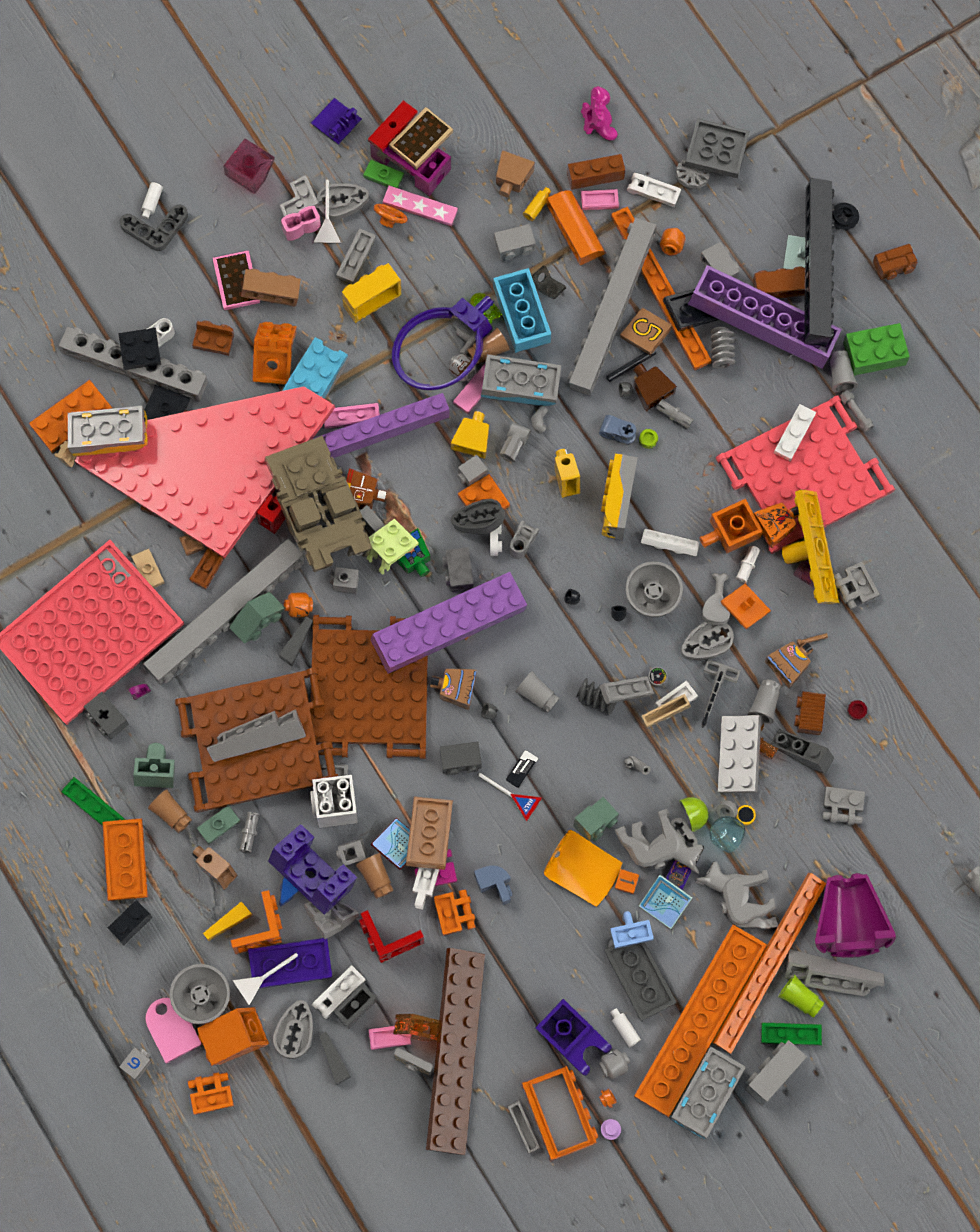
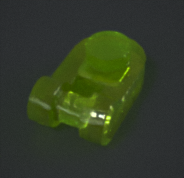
(495, 312)

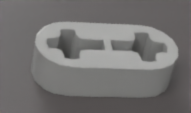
(685, 830)

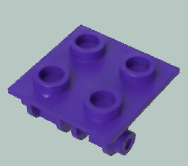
(336, 120)

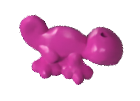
(597, 114)

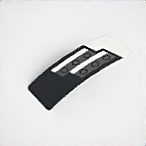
(521, 769)

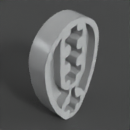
(350, 194)
(703, 651)
(283, 1031)

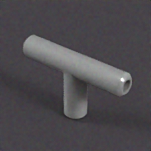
(467, 337)

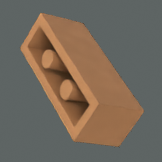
(270, 287)

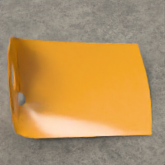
(583, 868)

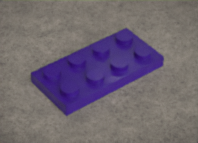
(310, 965)

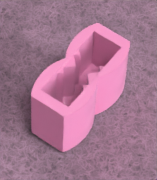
(297, 224)

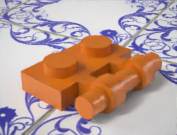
(448, 914)
(211, 1099)

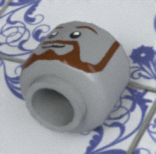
(459, 364)

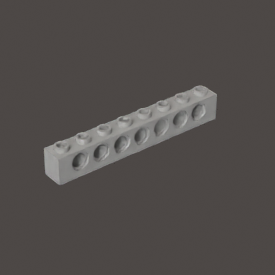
(104, 359)

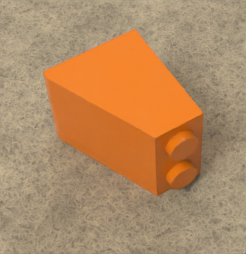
(232, 1035)

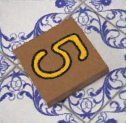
(646, 331)

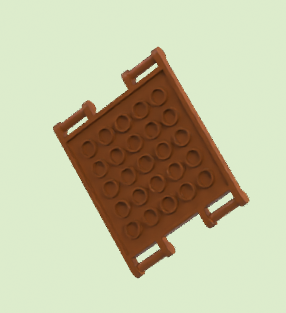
(360, 695)
(263, 771)

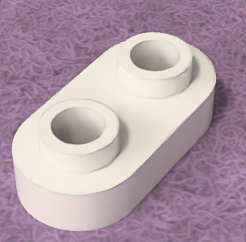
(495, 545)

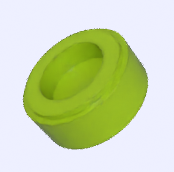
(648, 438)

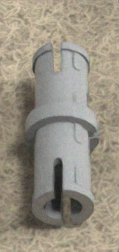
(674, 414)
(249, 832)

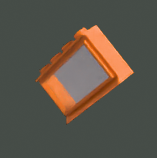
(560, 1113)

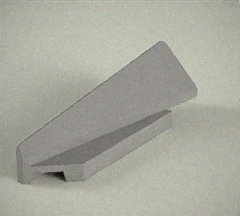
(257, 735)
(831, 975)

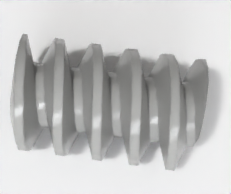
(721, 347)

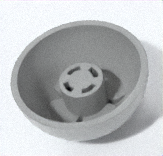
(658, 581)
(190, 989)

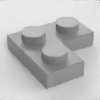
(304, 197)

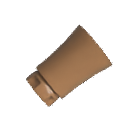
(492, 345)
(170, 811)
(375, 875)

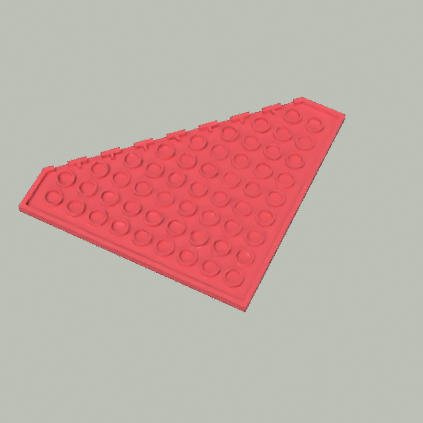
(209, 463)

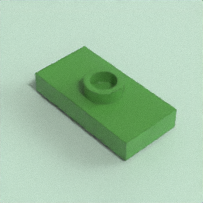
(383, 174)

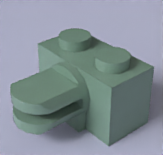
(154, 769)

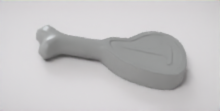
(713, 610)

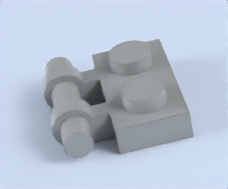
(861, 583)
(845, 800)

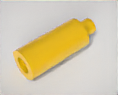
(536, 204)

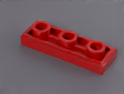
(399, 119)

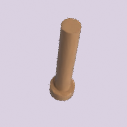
(800, 642)

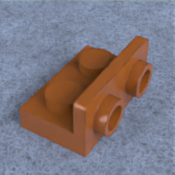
(213, 337)

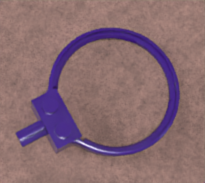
(464, 311)

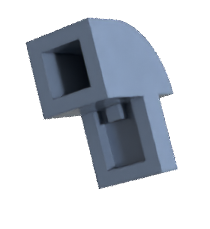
(492, 877)

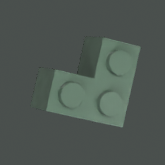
(256, 616)
(595, 820)

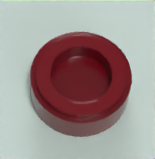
(857, 710)

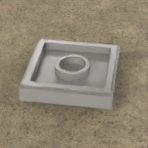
(413, 1063)

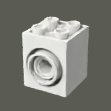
(334, 801)

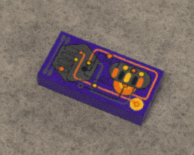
(678, 874)

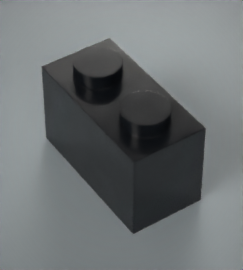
(130, 922)

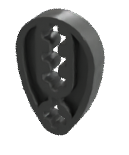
(479, 517)

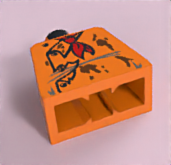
(777, 522)

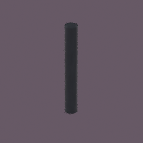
(630, 365)

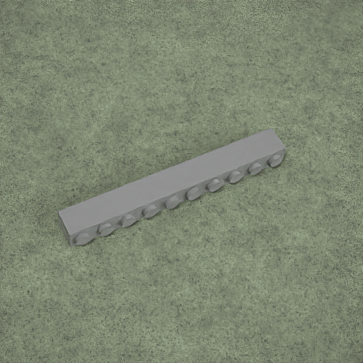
(612, 307)
(222, 613)

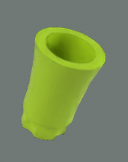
(801, 997)

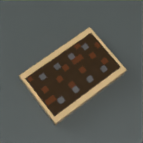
(421, 138)

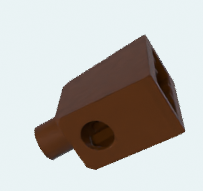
(652, 386)

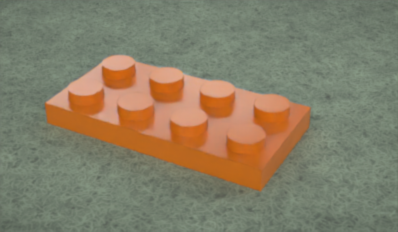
(53, 423)

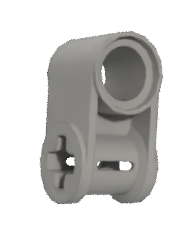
(524, 536)

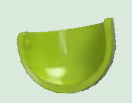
(696, 811)

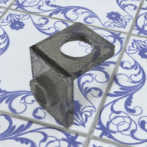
(548, 285)

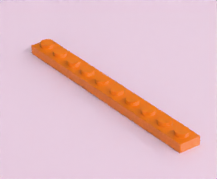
(661, 288)
(769, 963)

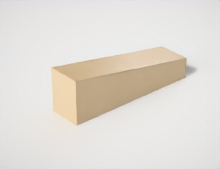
(666, 710)

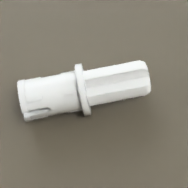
(748, 564)

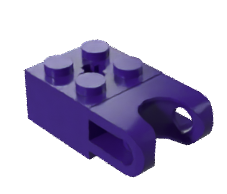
(576, 1039)

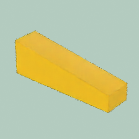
(229, 920)

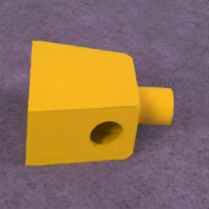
(472, 436)
(567, 473)

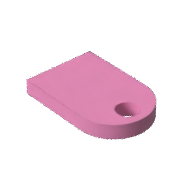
(171, 1032)

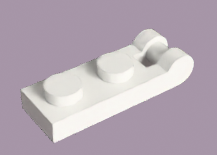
(654, 189)
(339, 991)

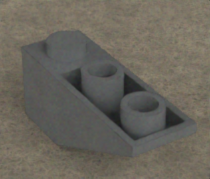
(804, 751)

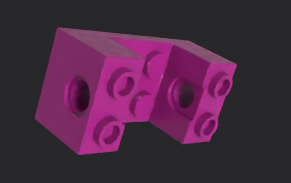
(427, 176)

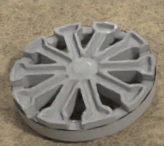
(691, 174)

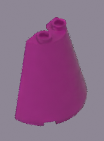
(852, 919)

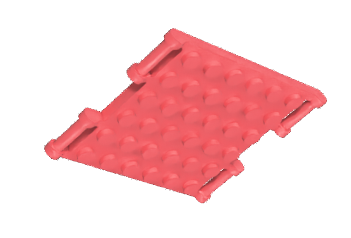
(821, 464)

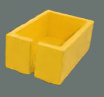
(371, 292)

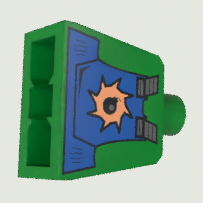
(417, 557)

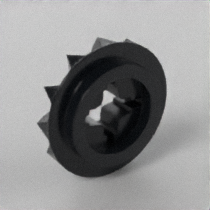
(849, 211)

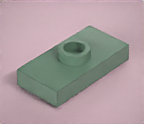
(218, 824)

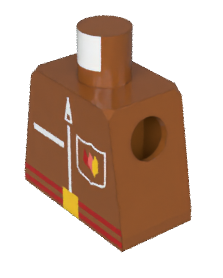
(364, 489)

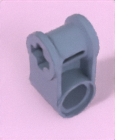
(616, 430)

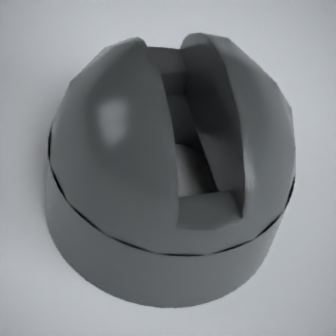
(624, 389)
(489, 711)

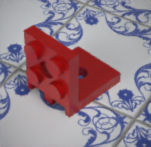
(393, 949)

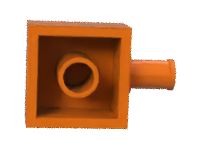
(733, 527)

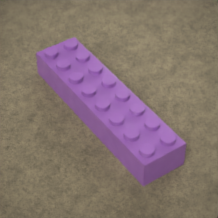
(758, 315)
(448, 622)

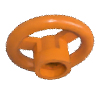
(389, 215)

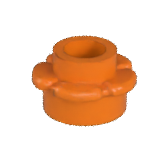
(607, 1098)

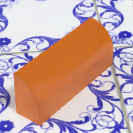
(575, 227)

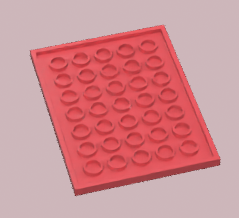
(88, 633)

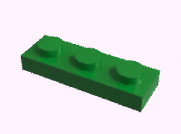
(796, 1033)

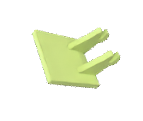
(390, 544)

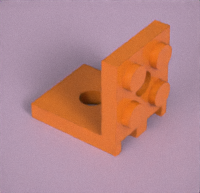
(274, 344)
(265, 938)

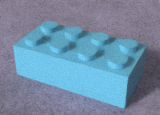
(522, 310)

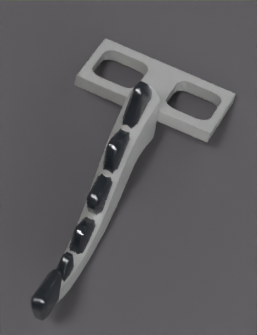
(718, 681)

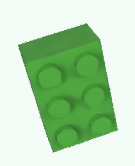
(876, 349)

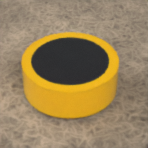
(746, 814)

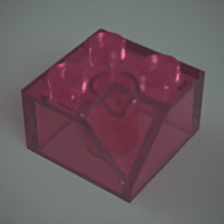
(249, 166)

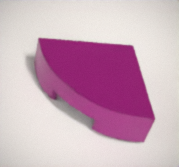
(139, 691)

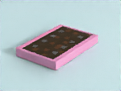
(230, 275)

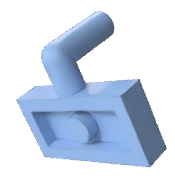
(631, 932)

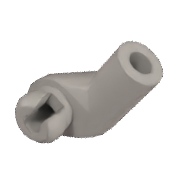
(537, 419)
(634, 762)

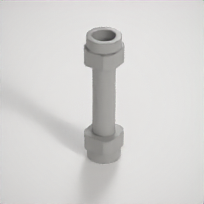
(865, 423)

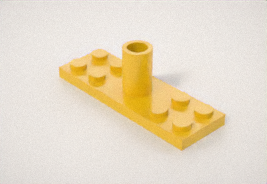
(813, 548)

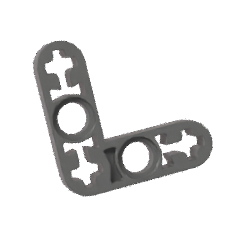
(158, 233)

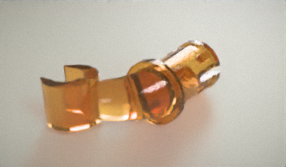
(767, 748)

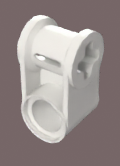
(163, 337)

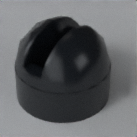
(572, 597)
(618, 612)

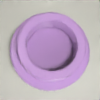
(610, 1129)

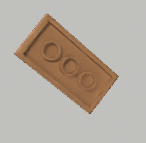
(429, 833)

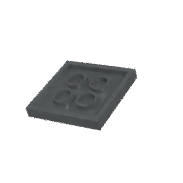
(717, 148)

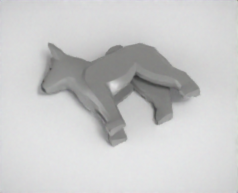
(662, 849)
(735, 897)

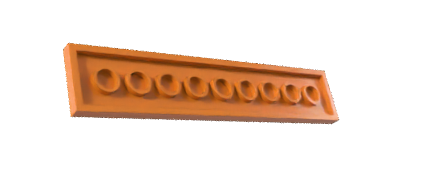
(700, 1021)

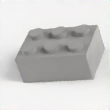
(774, 1072)

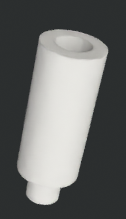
(151, 200)
(625, 1028)

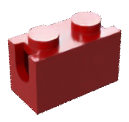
(270, 514)

